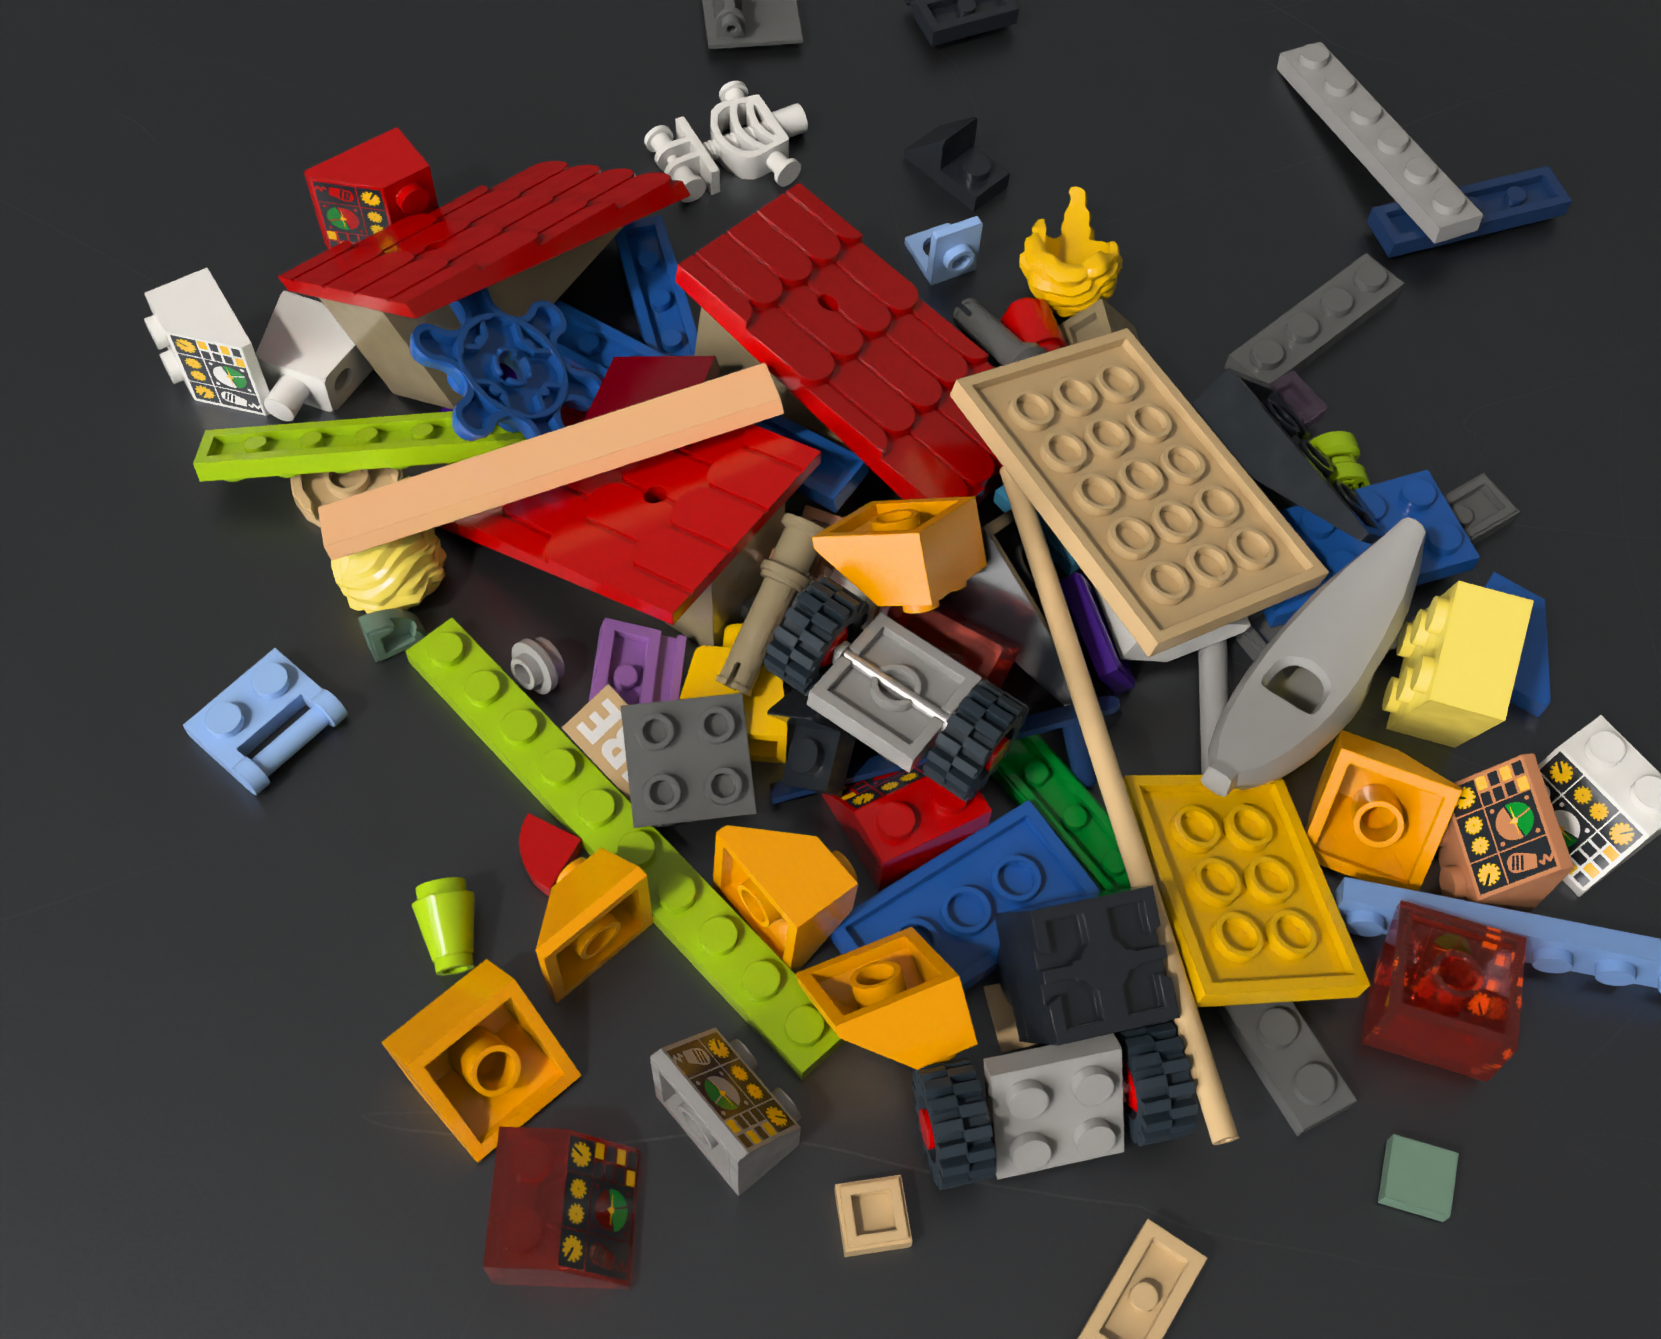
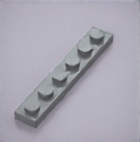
(1379, 143)

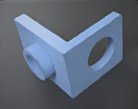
(951, 252)

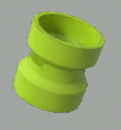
(1344, 453)

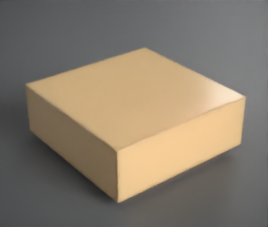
(873, 1215)

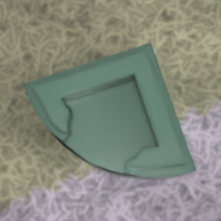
(391, 632)

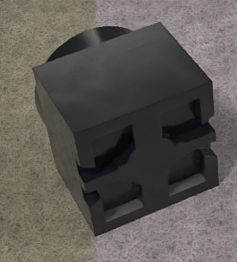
(1084, 966)

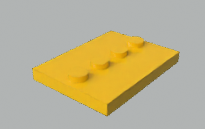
(1244, 893)

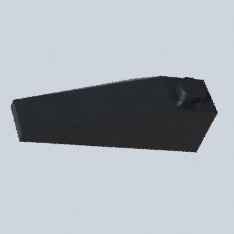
(1275, 451)
(1007, 604)

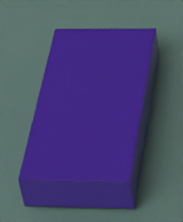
(1096, 633)

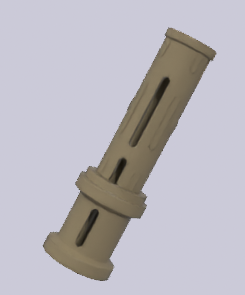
(784, 578)

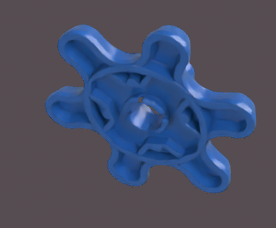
(522, 343)

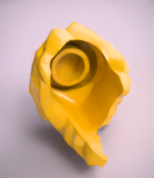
(1072, 268)

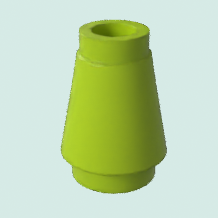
(447, 923)

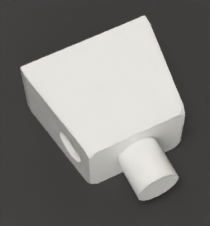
(307, 358)

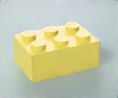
(1458, 665)

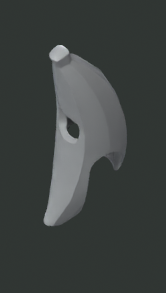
(1316, 667)

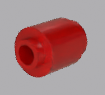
(1034, 322)

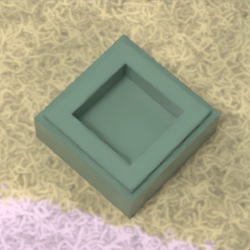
(1418, 1178)

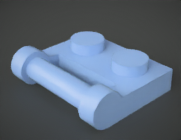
(254, 710)

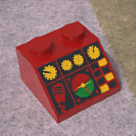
(370, 188)
(904, 821)

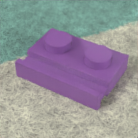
(638, 663)

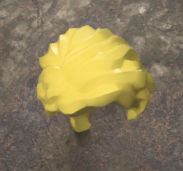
(392, 573)

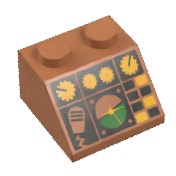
(1503, 839)

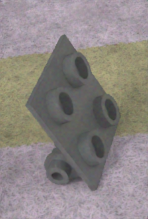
(751, 23)
(688, 760)

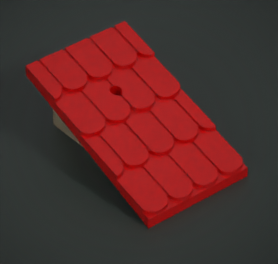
(514, 239)
(843, 345)
(664, 532)

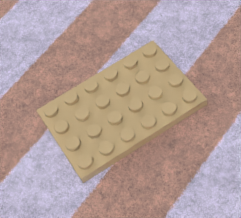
(1138, 489)

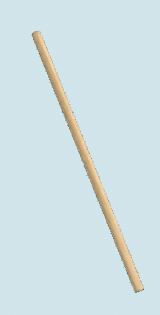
(1119, 808)

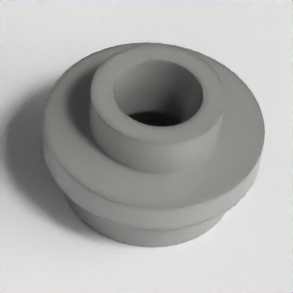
(537, 664)

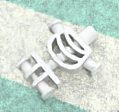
(743, 152)

